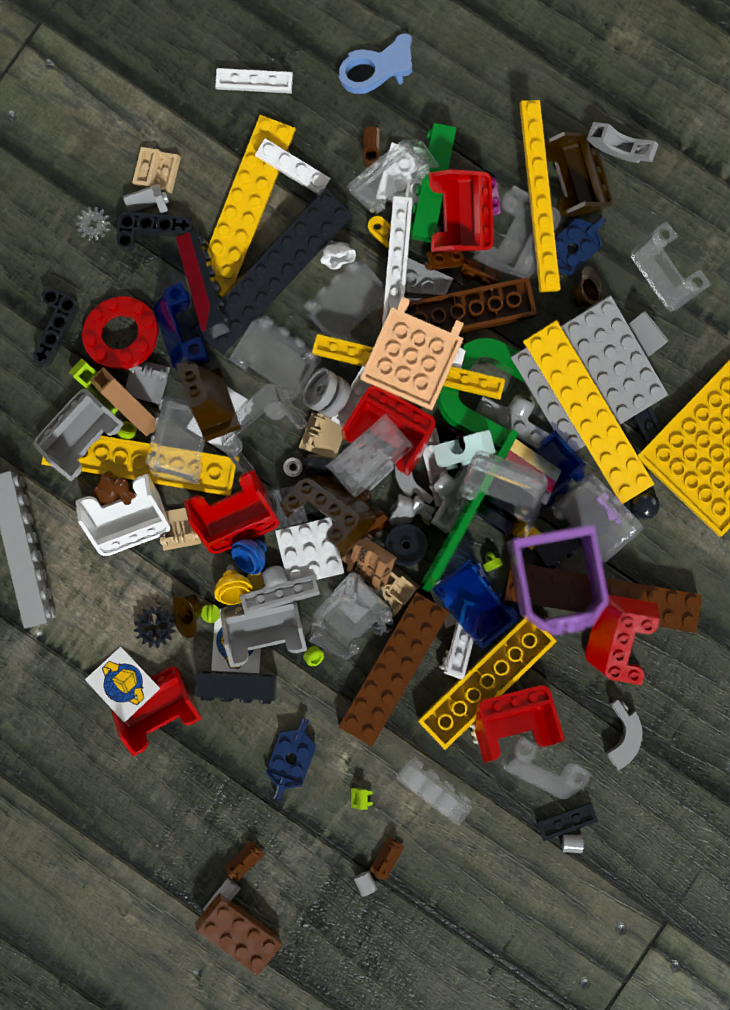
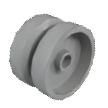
(326, 393)

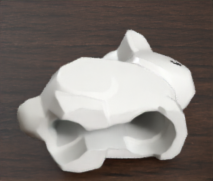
(337, 254)

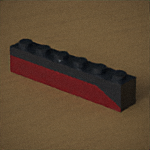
(202, 284)

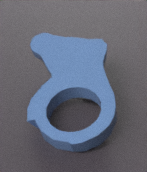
(391, 62)

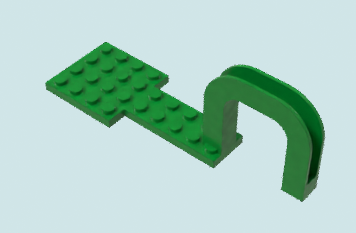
(471, 422)

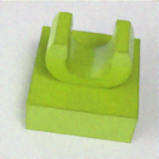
(359, 798)

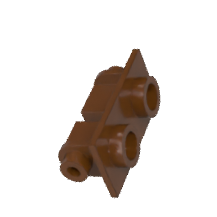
(442, 260)
(471, 270)
(386, 858)
(244, 861)

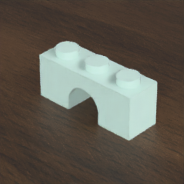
(450, 452)

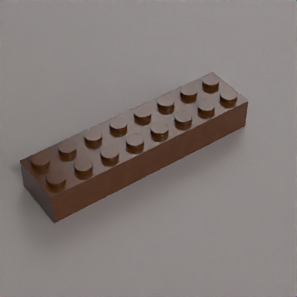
(476, 307)
(393, 669)

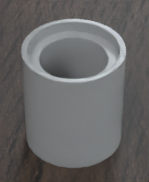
(572, 843)
(365, 883)

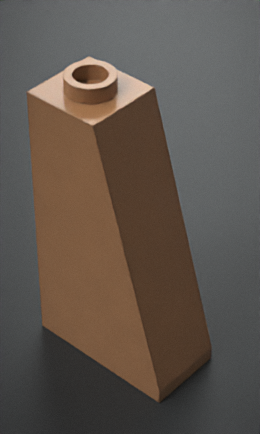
(124, 401)

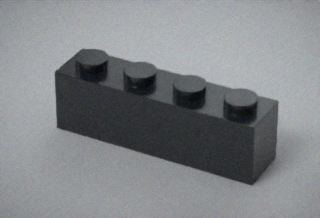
(552, 552)

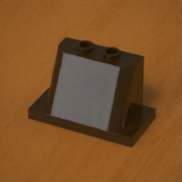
(208, 400)

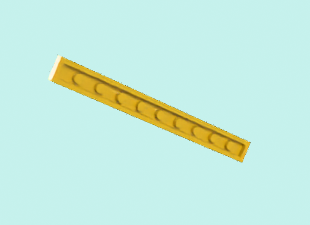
(539, 196)
(456, 378)

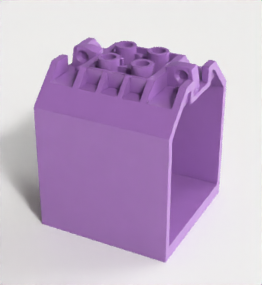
(568, 622)

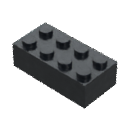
(236, 686)

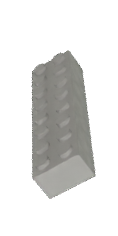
(23, 554)

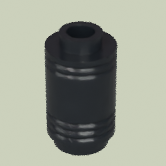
(317, 465)

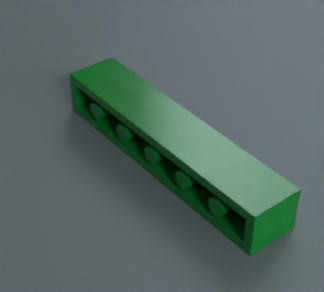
(429, 203)

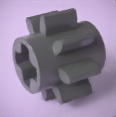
(383, 629)

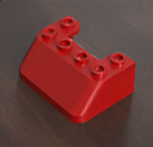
(466, 211)
(410, 420)
(233, 517)
(614, 634)
(164, 706)
(517, 714)

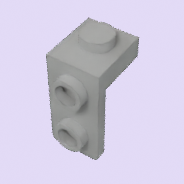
(146, 198)

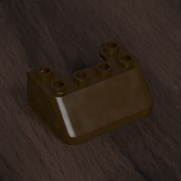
(579, 173)
(350, 515)

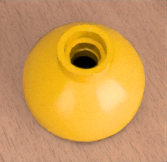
(231, 586)

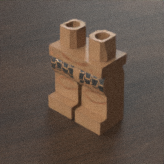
(370, 563)

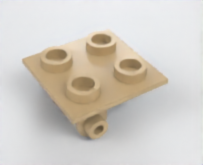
(322, 436)
(180, 533)

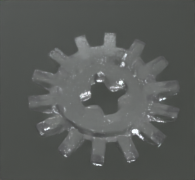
(85, 221)

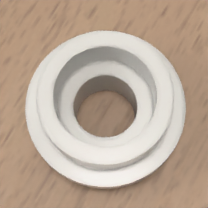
(288, 462)

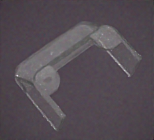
(390, 173)
(268, 400)
(506, 482)

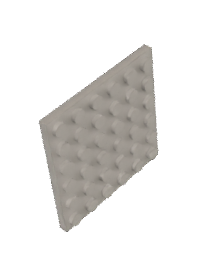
(611, 360)

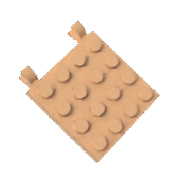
(412, 357)

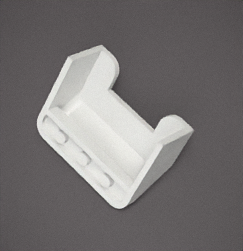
(123, 526)

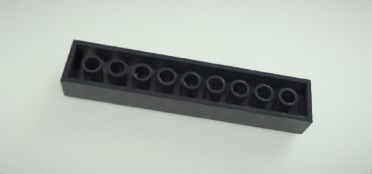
(279, 265)

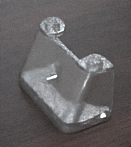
(595, 505)
(346, 617)

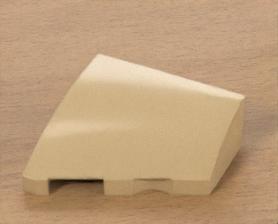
(399, 589)

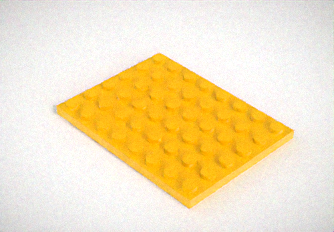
(694, 453)

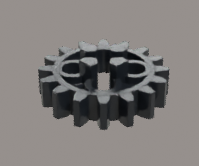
(148, 636)

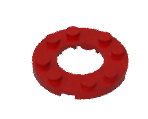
(130, 356)

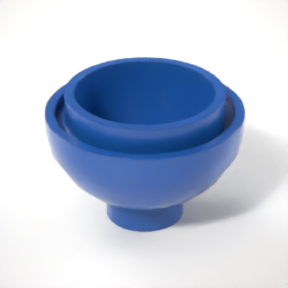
(249, 555)

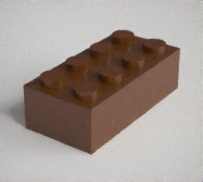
(238, 934)

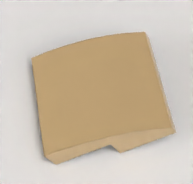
(156, 168)

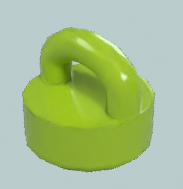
(127, 431)
(493, 564)
(210, 613)
(313, 656)

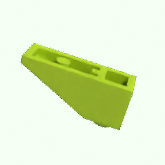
(84, 373)

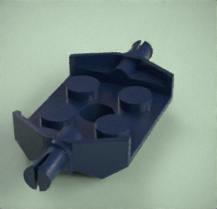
(585, 237)
(286, 774)

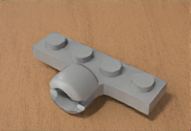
(514, 417)
(447, 489)
(278, 591)

